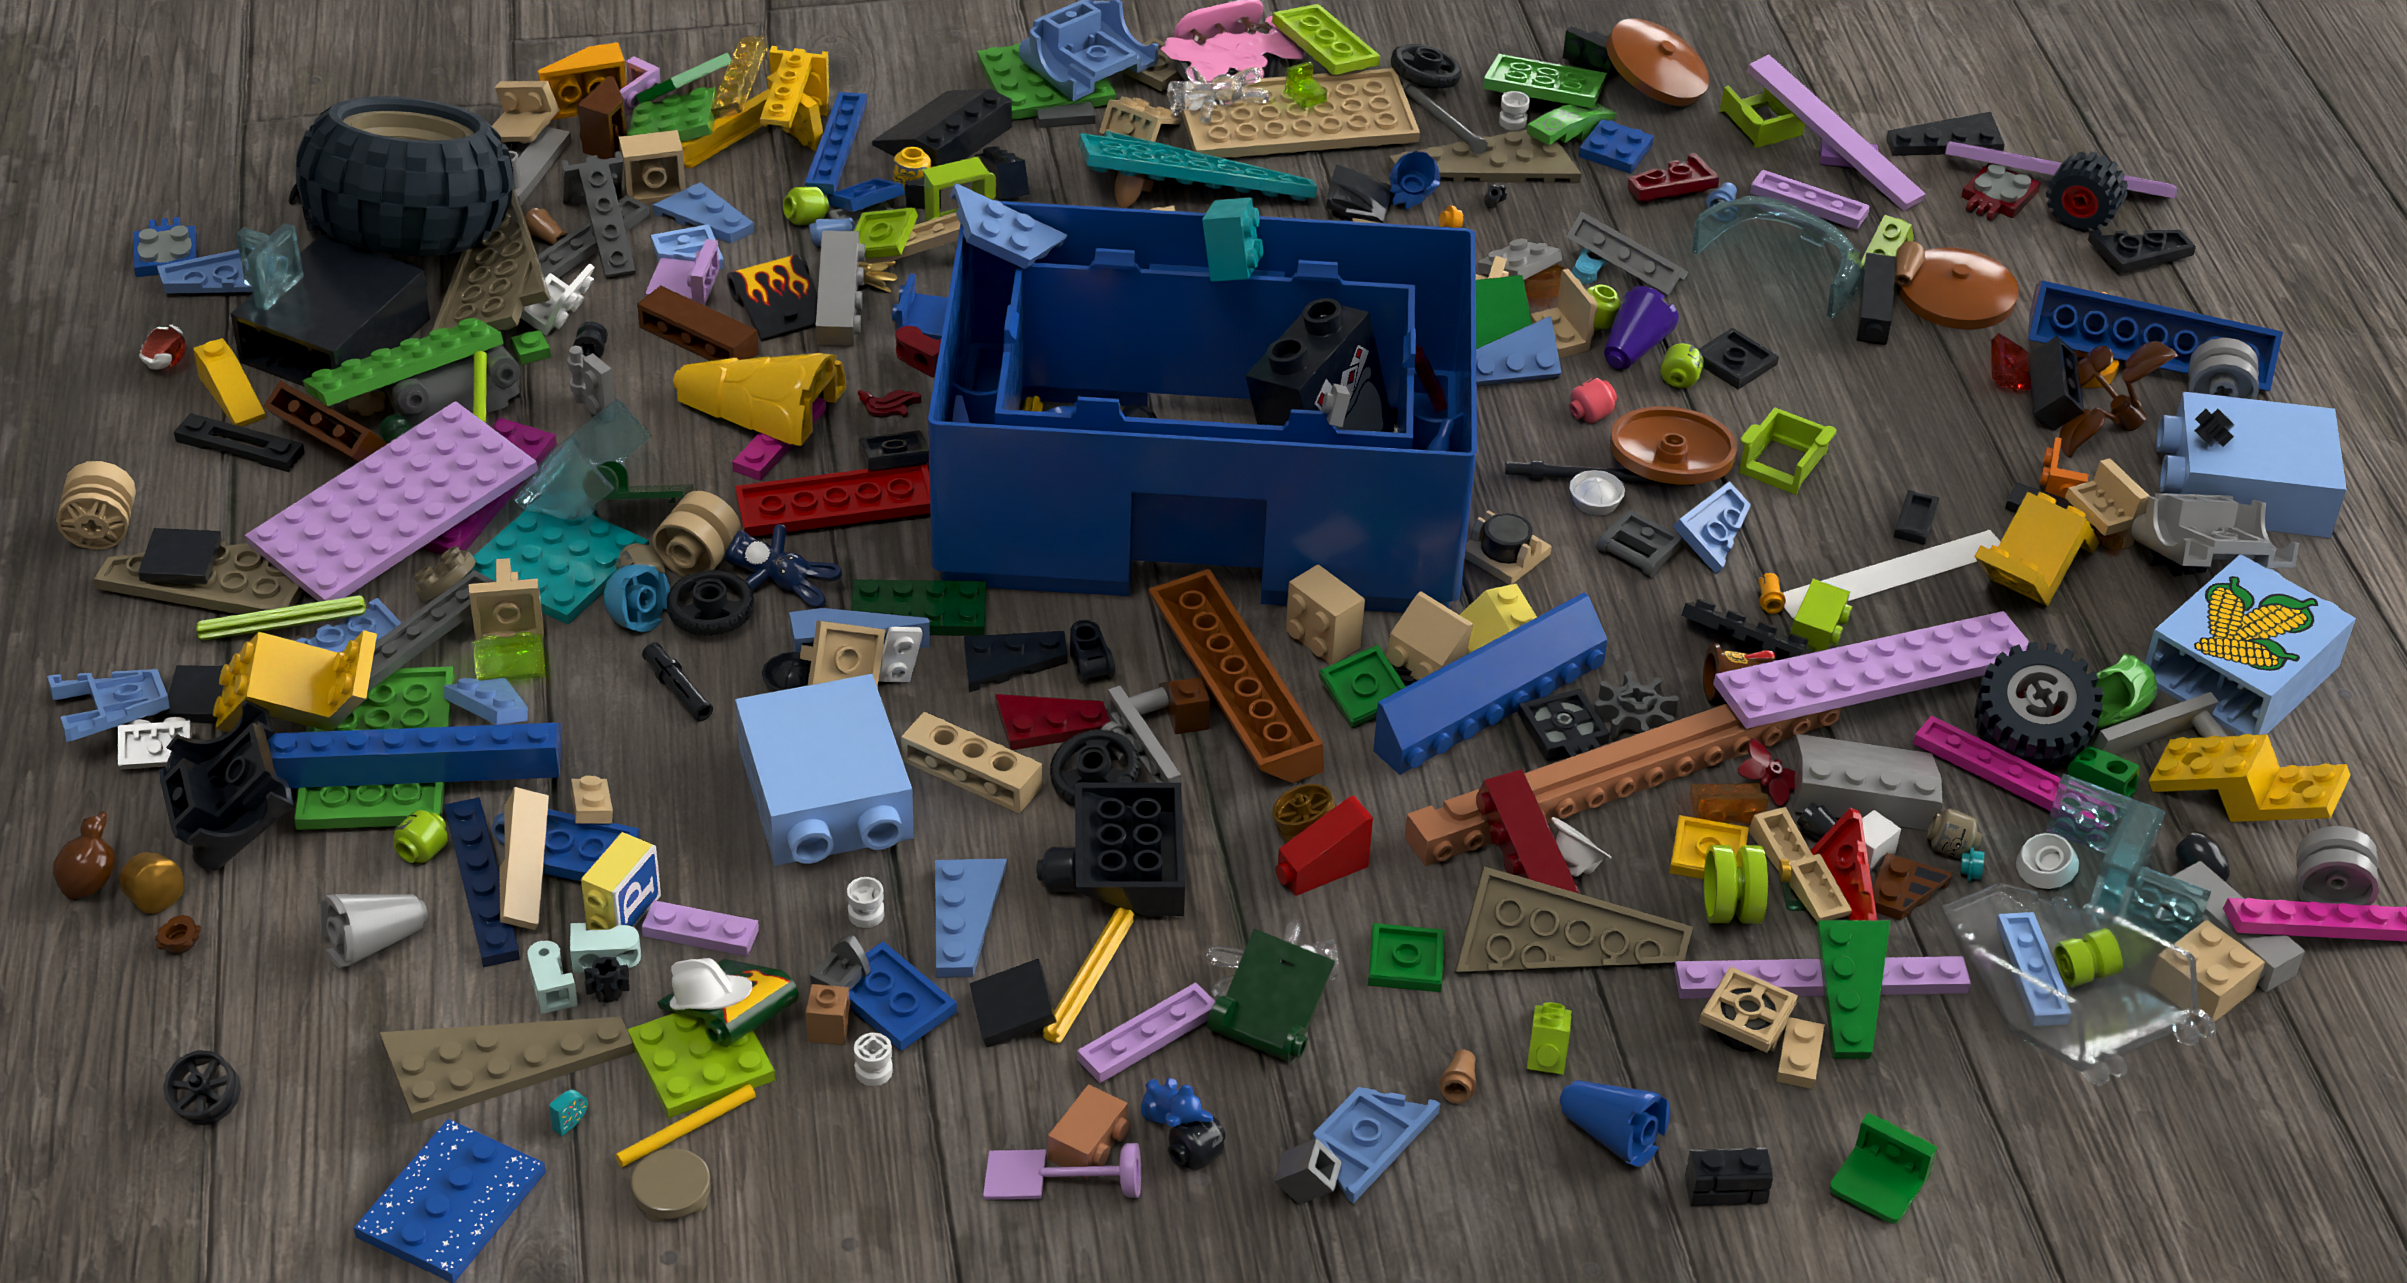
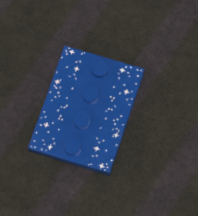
(450, 1200)

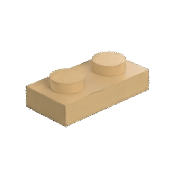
(591, 800)
(1800, 1053)

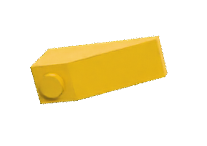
(227, 382)

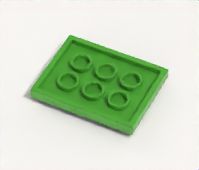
(1545, 80)

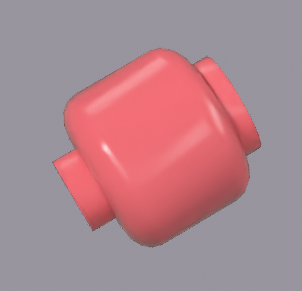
(1592, 400)

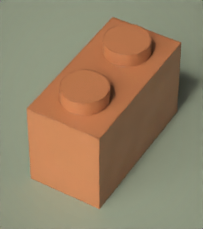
(1088, 1130)

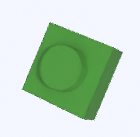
(530, 347)

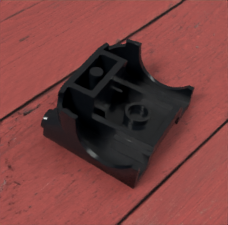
(224, 788)

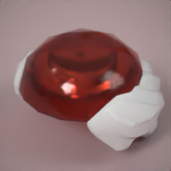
(163, 348)

